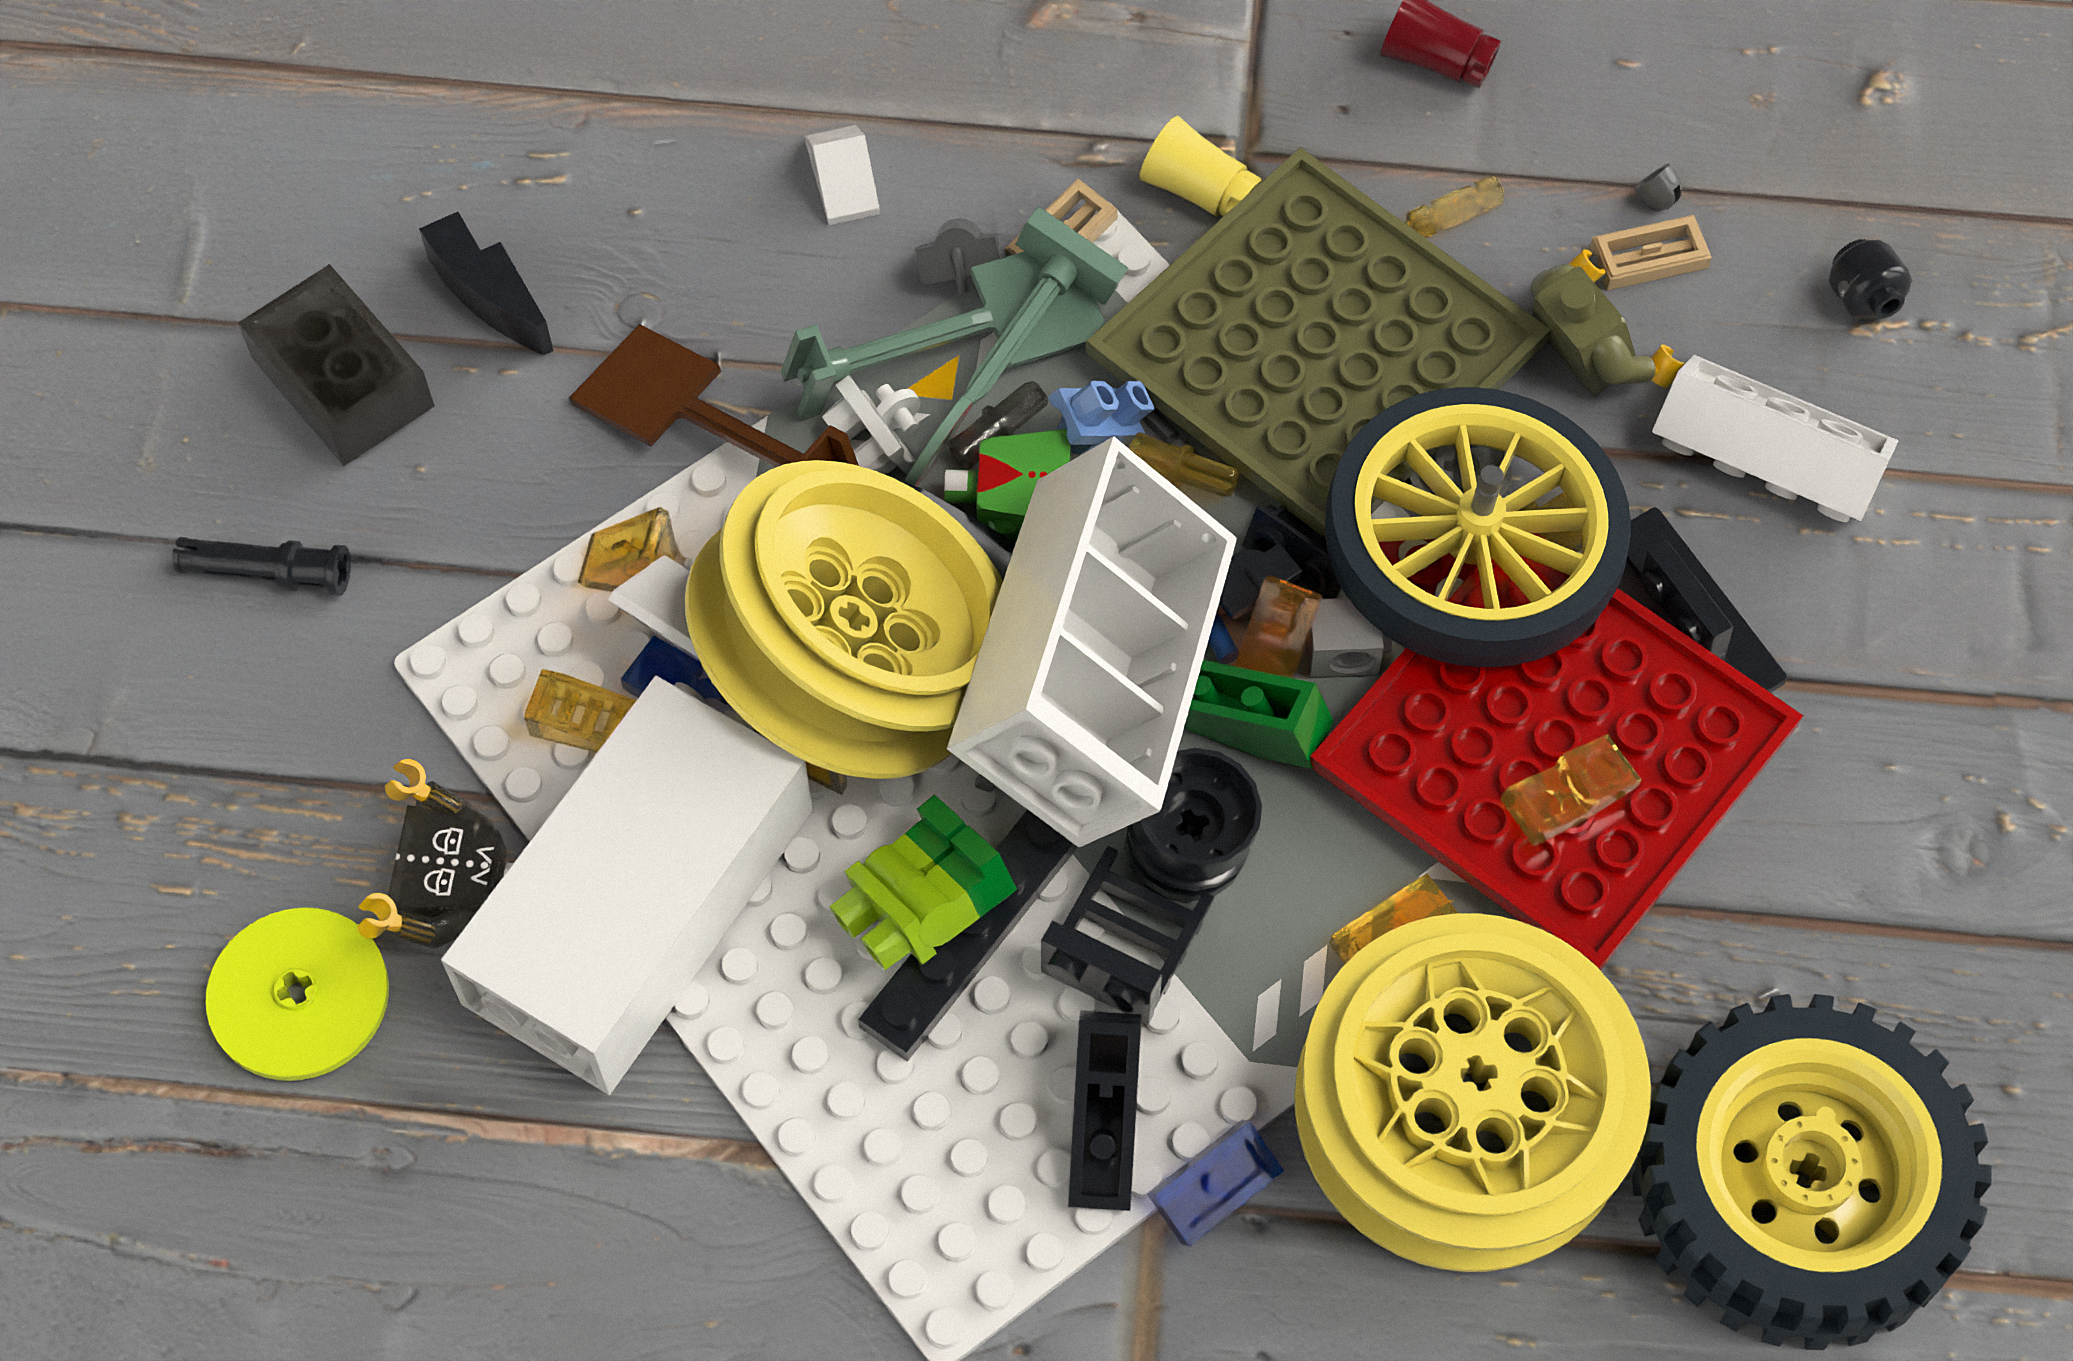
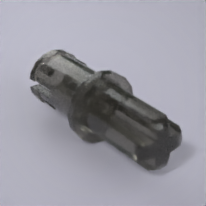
(997, 422)

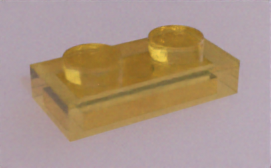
(1410, 904)

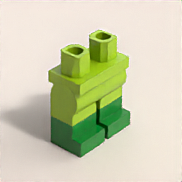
(922, 887)

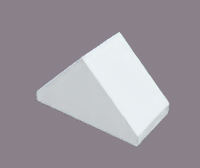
(843, 174)

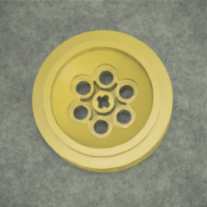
(842, 616)
(1442, 1193)

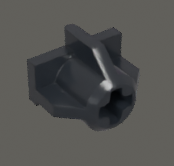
(1246, 578)

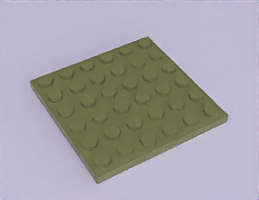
(1305, 327)

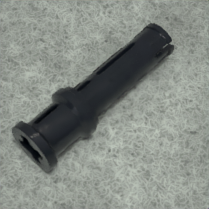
(288, 564)

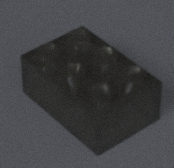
(336, 364)

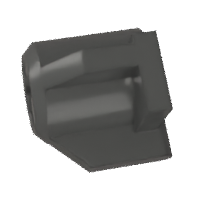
(954, 252)

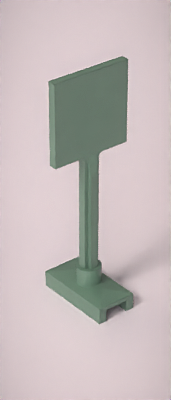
(1003, 291)

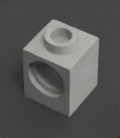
(1344, 642)

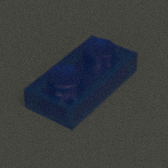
(1215, 1182)

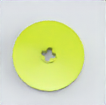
(251, 994)

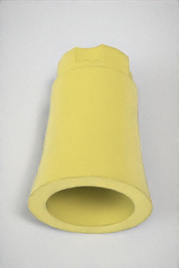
(1196, 169)

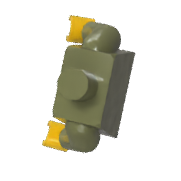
(1591, 331)

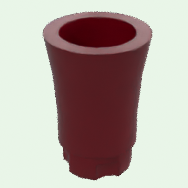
(1440, 42)

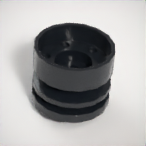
(1203, 798)

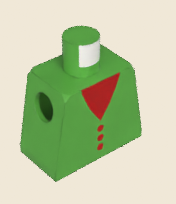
(1008, 477)

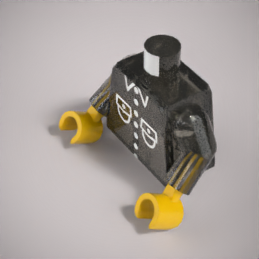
(442, 868)

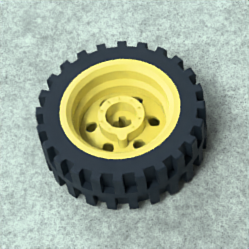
(1836, 1072)

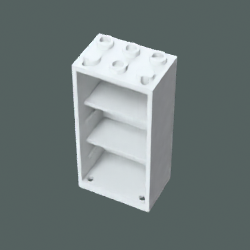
(1095, 645)
(630, 883)

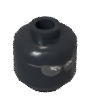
(1870, 279)

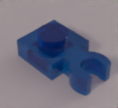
(670, 665)

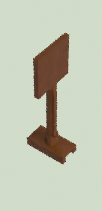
(657, 381)

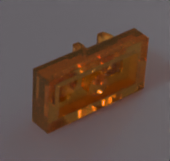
(1278, 628)

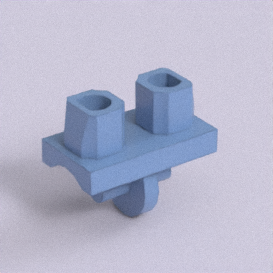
(1101, 412)

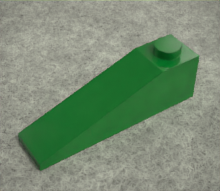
(1259, 713)

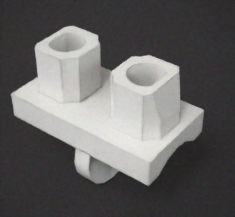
(858, 411)

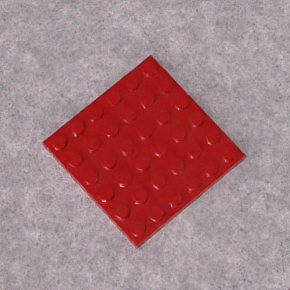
(1448, 739)

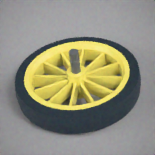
(1477, 526)

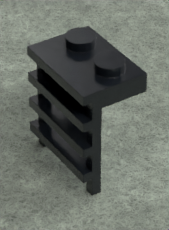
(1105, 971)

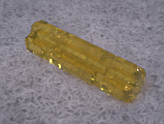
(1456, 206)

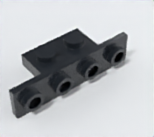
(1695, 601)

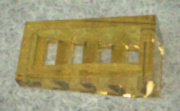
(573, 692)

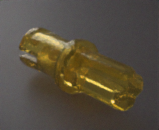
(1183, 466)

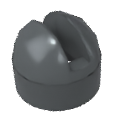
(1660, 188)

